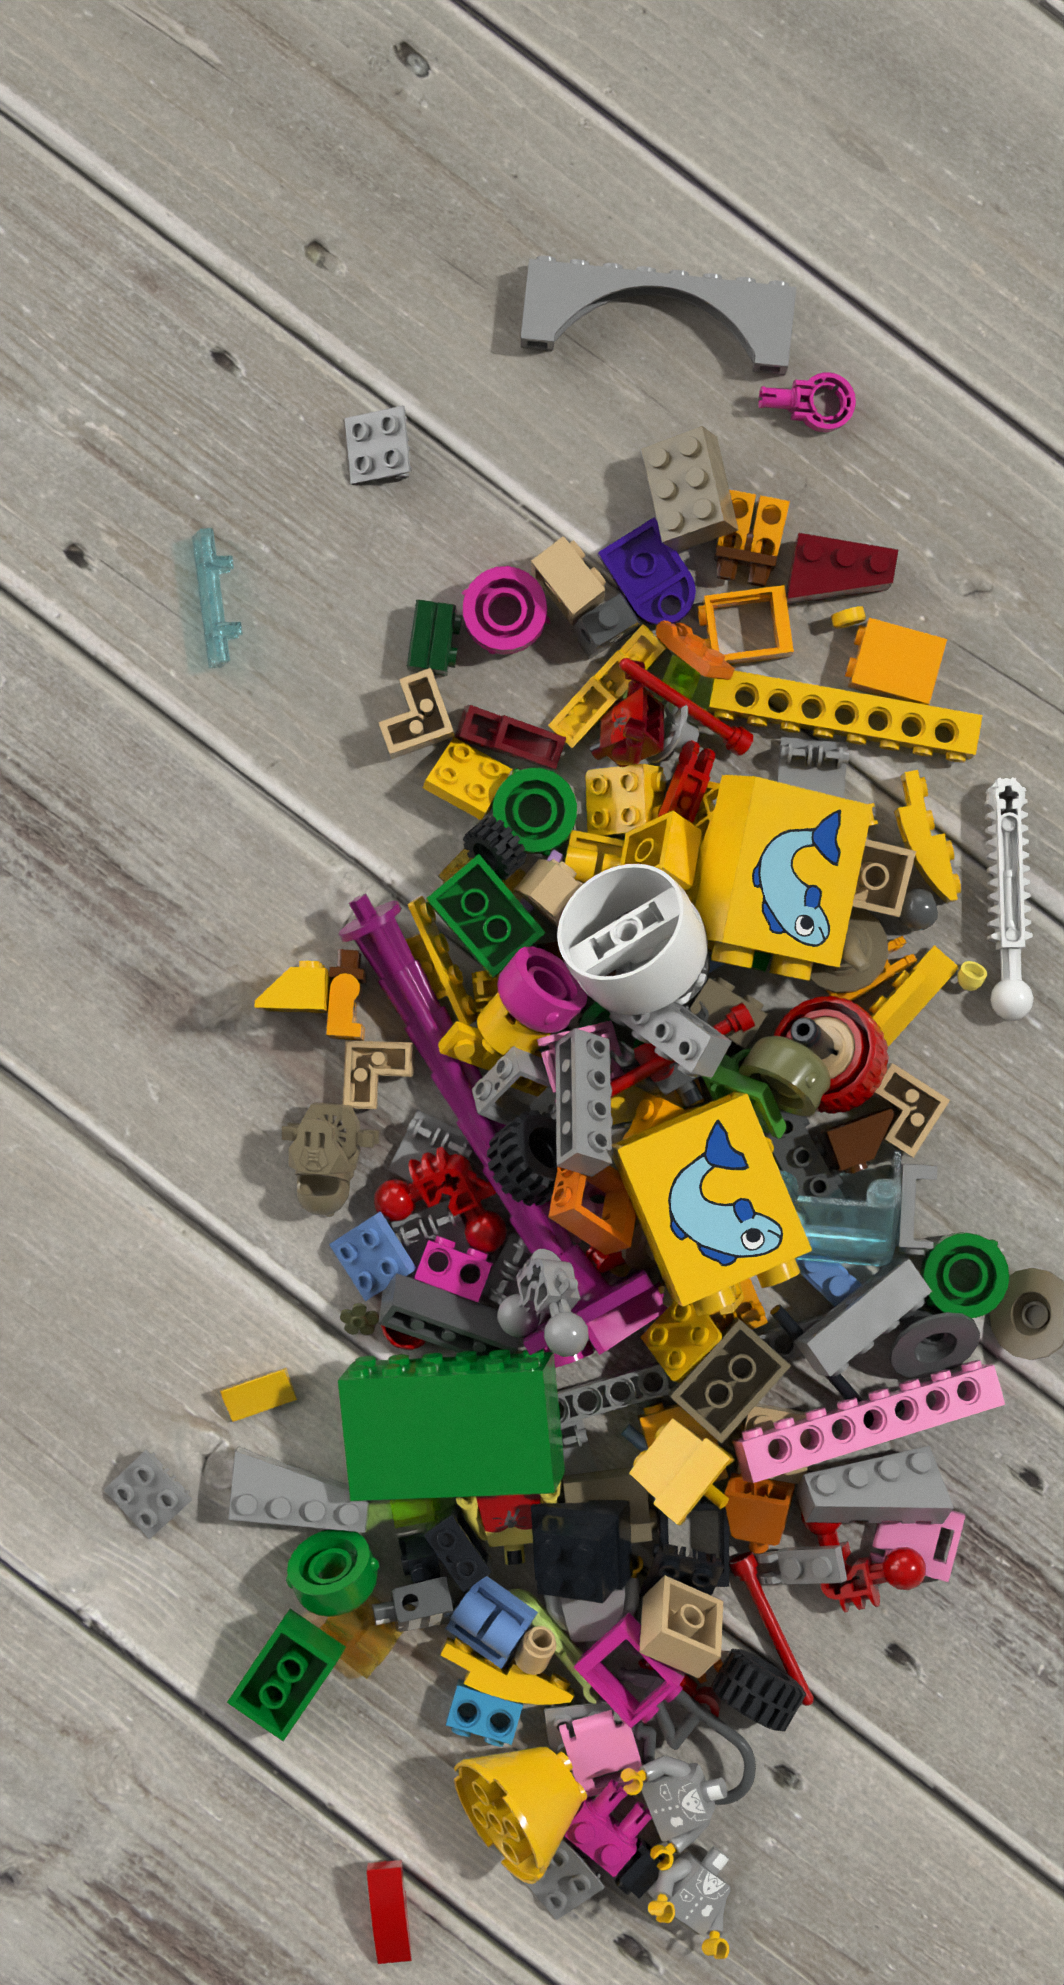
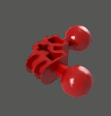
(449, 1176)
(901, 1569)

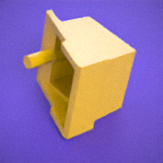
(681, 1470)

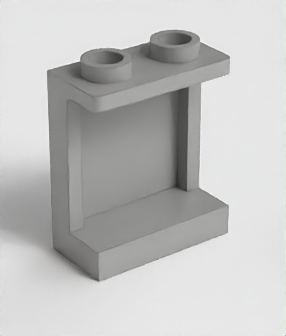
(905, 1233)

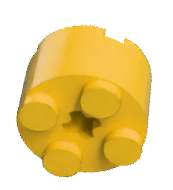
(504, 1031)

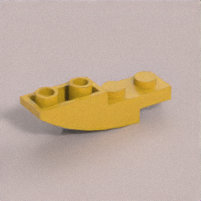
(932, 852)
(465, 1044)
(505, 1683)

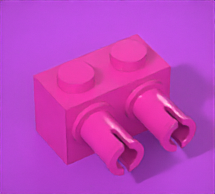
(604, 1837)

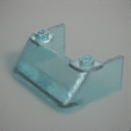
(851, 1229)

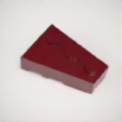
(837, 568)

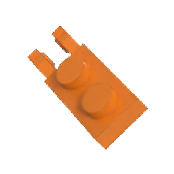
(691, 649)

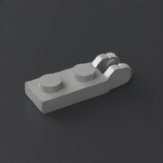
(804, 1565)

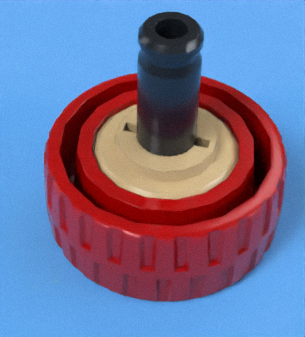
(846, 1043)

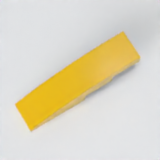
(605, 687)

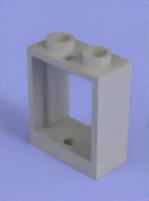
(490, 1089)

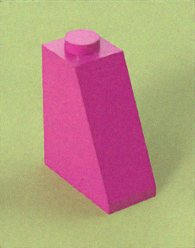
(626, 1319)

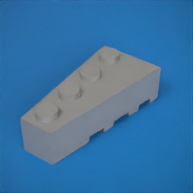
(877, 1490)
(289, 1495)

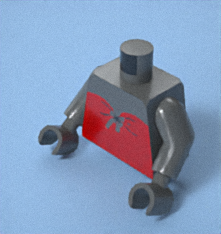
(667, 1079)

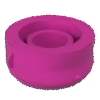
(511, 583)
(540, 990)

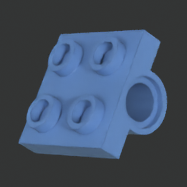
(372, 1255)
(491, 1620)

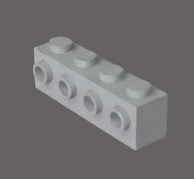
(678, 1037)
(583, 1102)
(863, 1317)

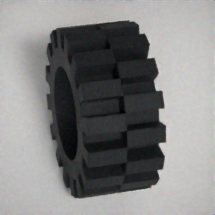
(495, 846)

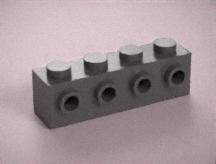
(803, 1159)
(446, 1317)

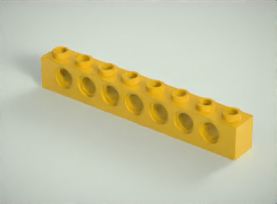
(962, 725)

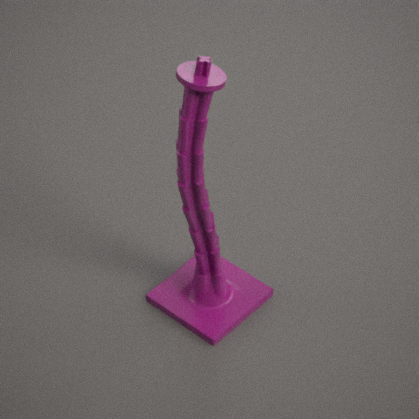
(427, 1023)

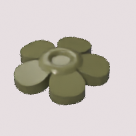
(359, 1319)

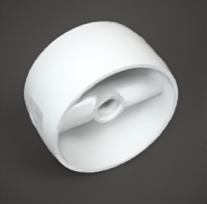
(596, 948)

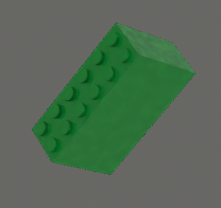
(451, 1425)

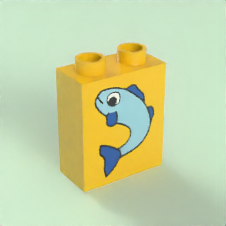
(780, 874)
(712, 1203)

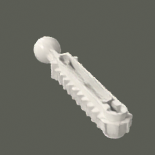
(1011, 996)

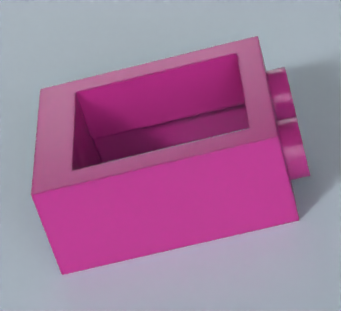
(612, 1689)

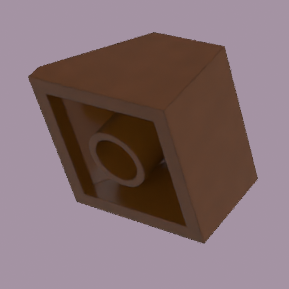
(857, 1140)

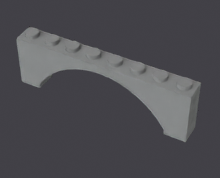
(751, 311)

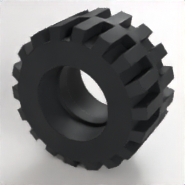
(526, 1157)
(758, 1690)

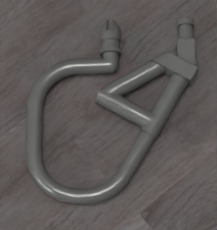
(676, 1736)

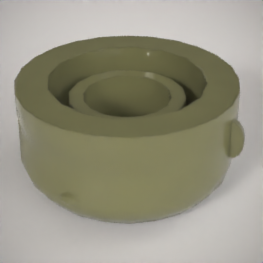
(791, 1071)

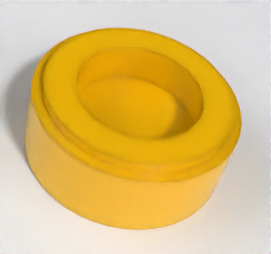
(848, 617)

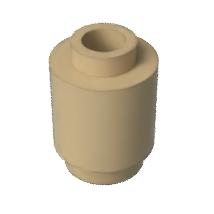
(535, 1650)

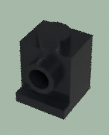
(418, 1558)
(639, 1871)

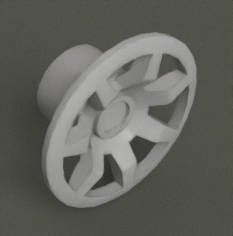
(676, 731)

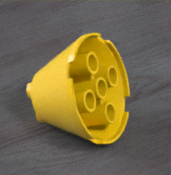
(520, 1805)

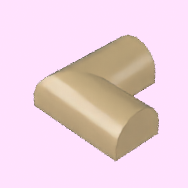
(367, 1062)

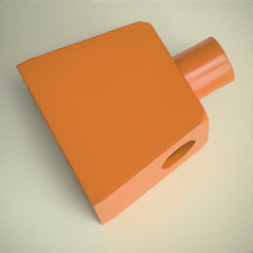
(758, 1511)

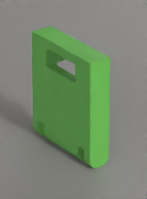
(763, 1102)

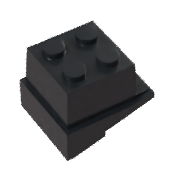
(582, 1548)

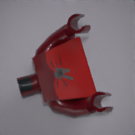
(632, 727)

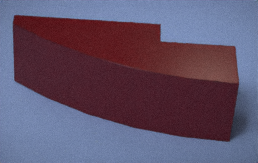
(510, 737)

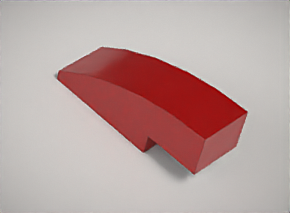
(389, 1911)

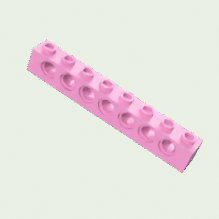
(981, 1395)

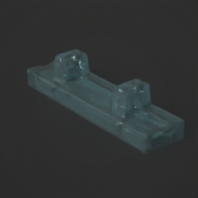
(208, 569)

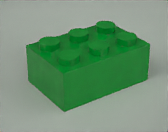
(485, 915)
(286, 1674)

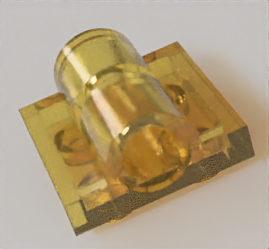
(364, 1640)

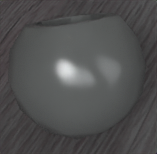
(918, 910)

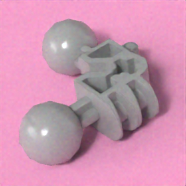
(549, 1288)

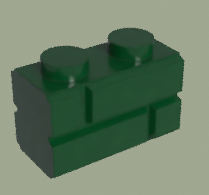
(433, 637)

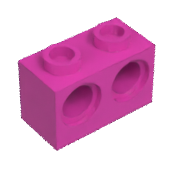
(449, 1278)

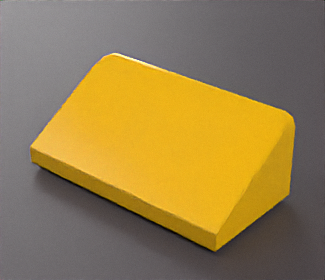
(258, 1394)

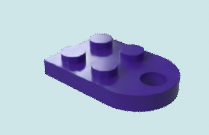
(649, 573)

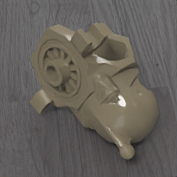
(320, 1160)

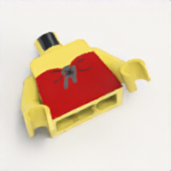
(504, 1520)

